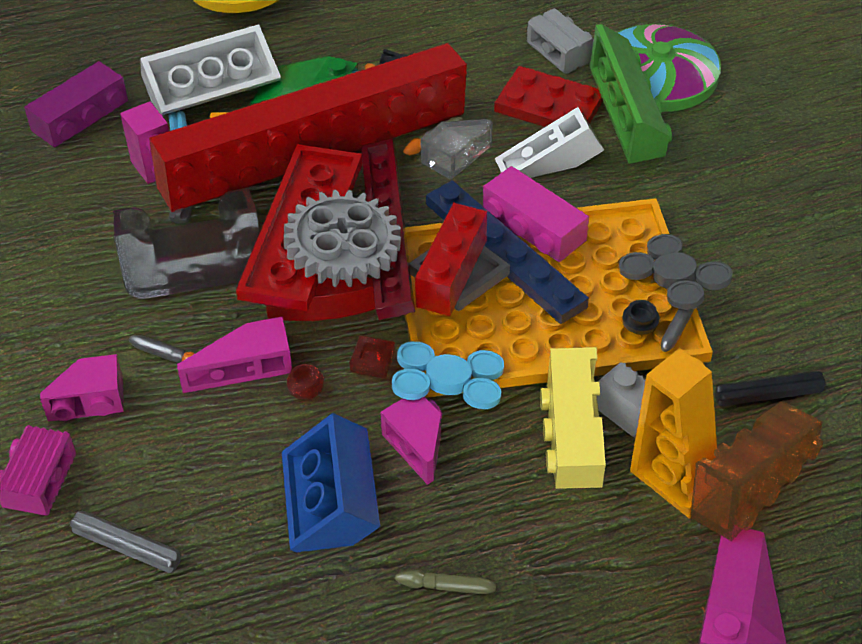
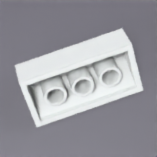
(208, 70)

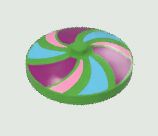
(678, 63)

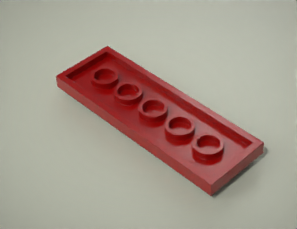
(268, 273)

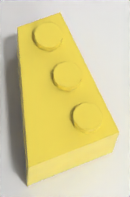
(573, 419)

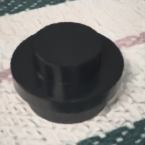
(640, 317)

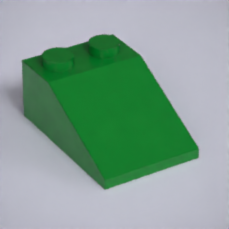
(303, 75)

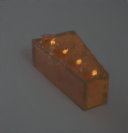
(753, 469)

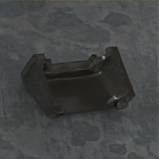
(187, 254)

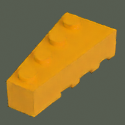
(675, 428)

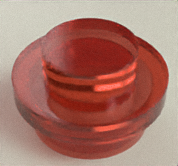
(305, 381)

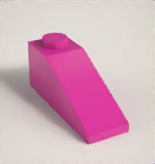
(243, 355)

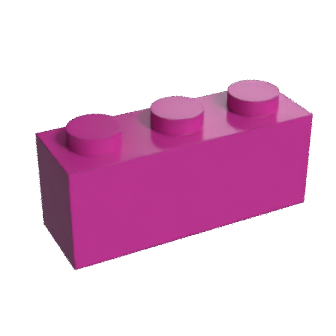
(535, 213)

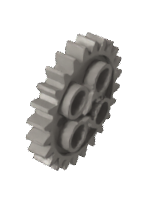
(342, 238)

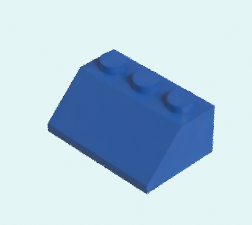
(330, 486)

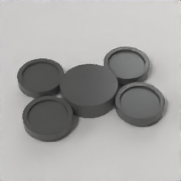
(675, 271)

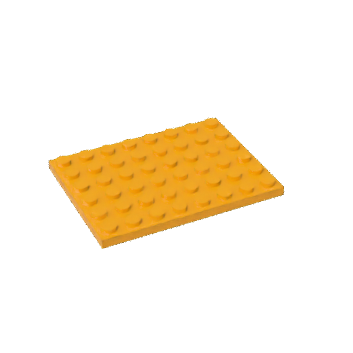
(523, 332)

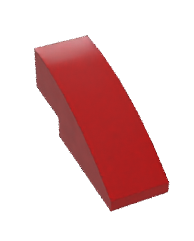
(331, 302)

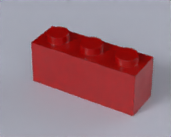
(451, 259)

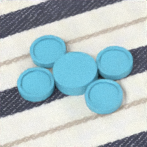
(448, 375)

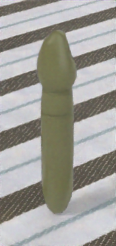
(445, 582)

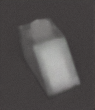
(455, 145)

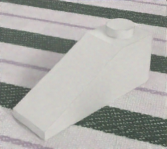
(554, 148)

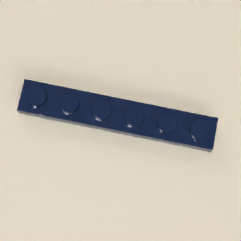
(527, 267)

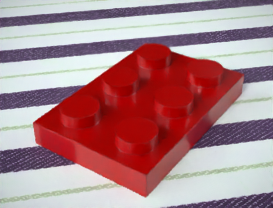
(545, 97)

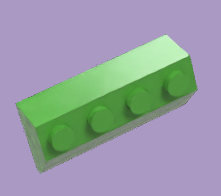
(628, 97)

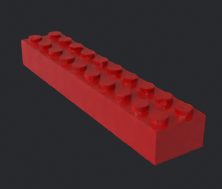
(337, 114)

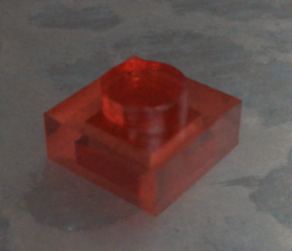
(372, 357)

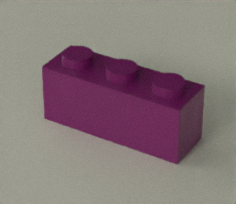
(76, 104)

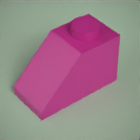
(415, 433)

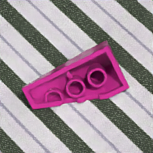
(742, 595)

